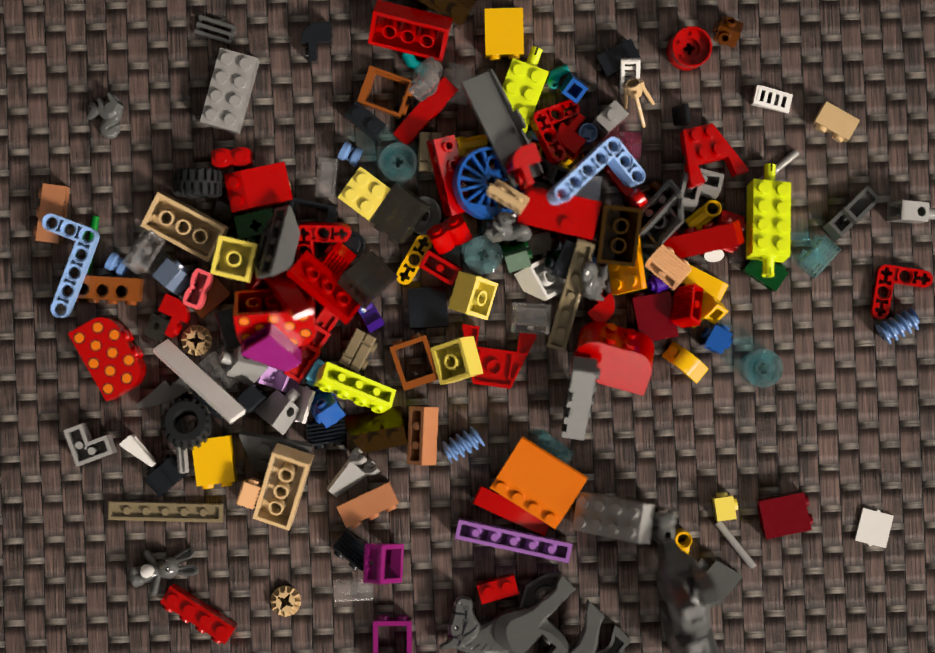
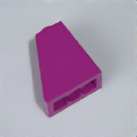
(271, 348)

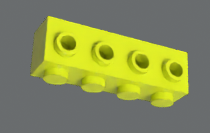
(354, 387)

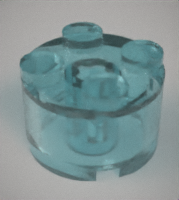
(390, 155)
(487, 263)
(752, 361)

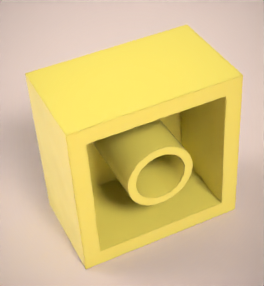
(364, 193)
(234, 259)
(473, 295)
(456, 360)

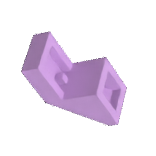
(277, 379)

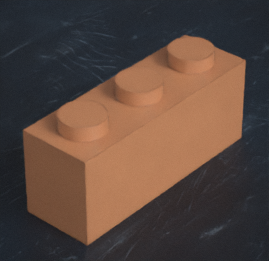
(53, 201)
(422, 435)
(368, 505)

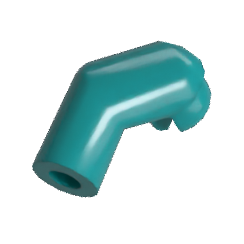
(410, 60)
(555, 75)

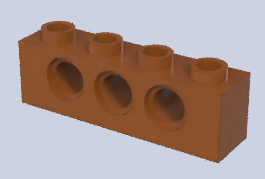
(133, 287)

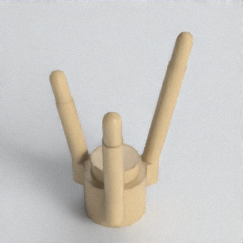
(634, 89)

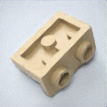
(508, 196)

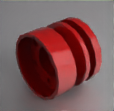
(694, 39)

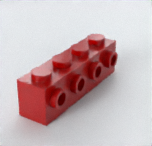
(444, 158)
(706, 239)
(198, 613)

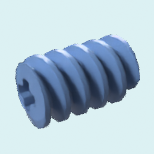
(898, 325)
(462, 443)

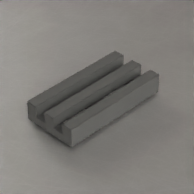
(200, 25)

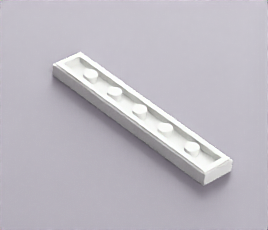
(199, 381)

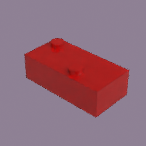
(409, 30)
(573, 217)

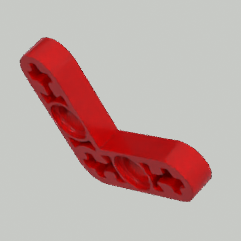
(548, 122)
(633, 197)
(313, 235)
(894, 279)

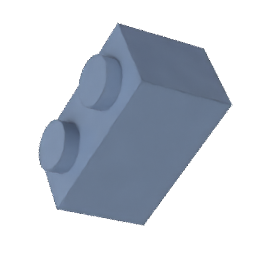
(173, 276)

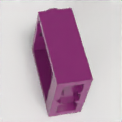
(381, 571)
(400, 620)

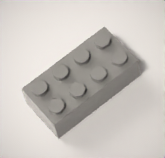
(229, 91)
(614, 517)

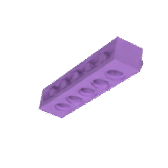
(513, 540)

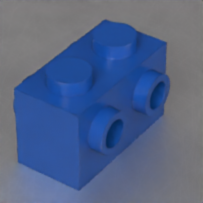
(716, 338)
(326, 408)

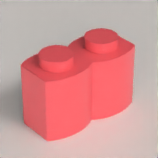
(196, 294)

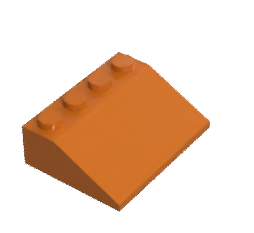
(538, 482)

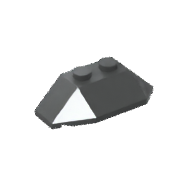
(661, 216)
(277, 243)

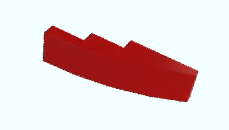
(425, 112)
(289, 295)
(323, 325)
(505, 508)

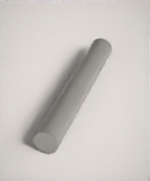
(785, 161)
(735, 544)

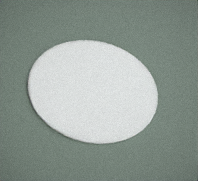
(714, 256)

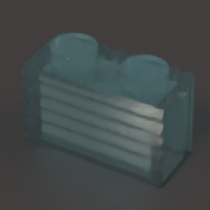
(817, 256)

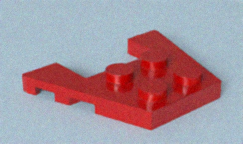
(707, 145)
(500, 366)

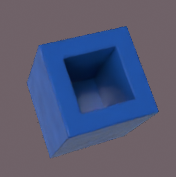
(573, 88)

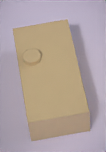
(184, 226)
(283, 486)

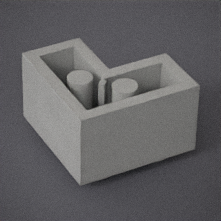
(709, 189)
(84, 448)

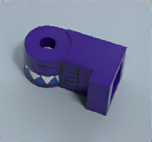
(371, 317)

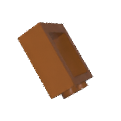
(367, 86)
(419, 381)

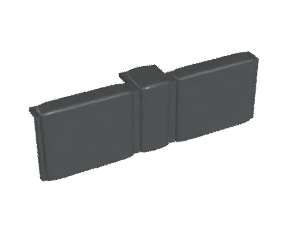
(499, 121)

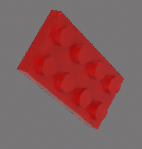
(323, 286)

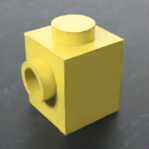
(724, 506)

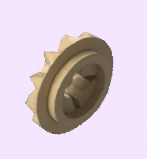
(203, 334)
(294, 599)

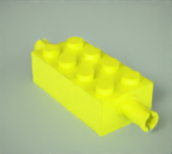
(525, 84)
(768, 220)

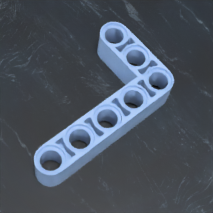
(592, 167)
(73, 262)

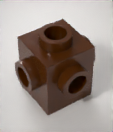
(727, 31)

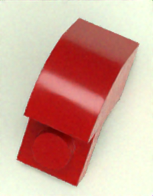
(570, 139)
(520, 162)
(603, 309)
(178, 311)

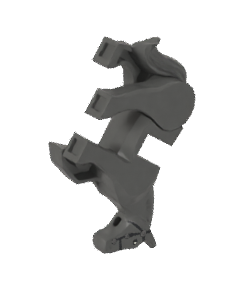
(685, 590)
(521, 625)

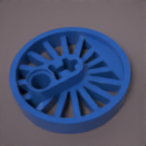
(476, 210)

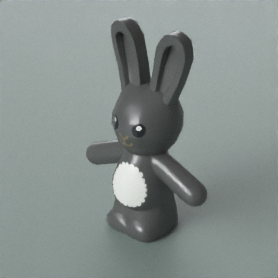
(166, 568)

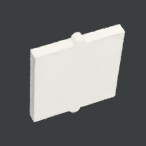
(304, 403)
(874, 527)

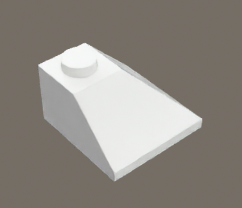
(539, 282)

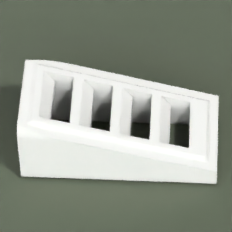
(622, 71)
(756, 97)
(136, 448)

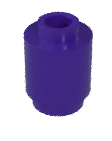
(656, 285)

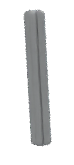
(182, 455)

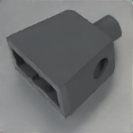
(722, 575)

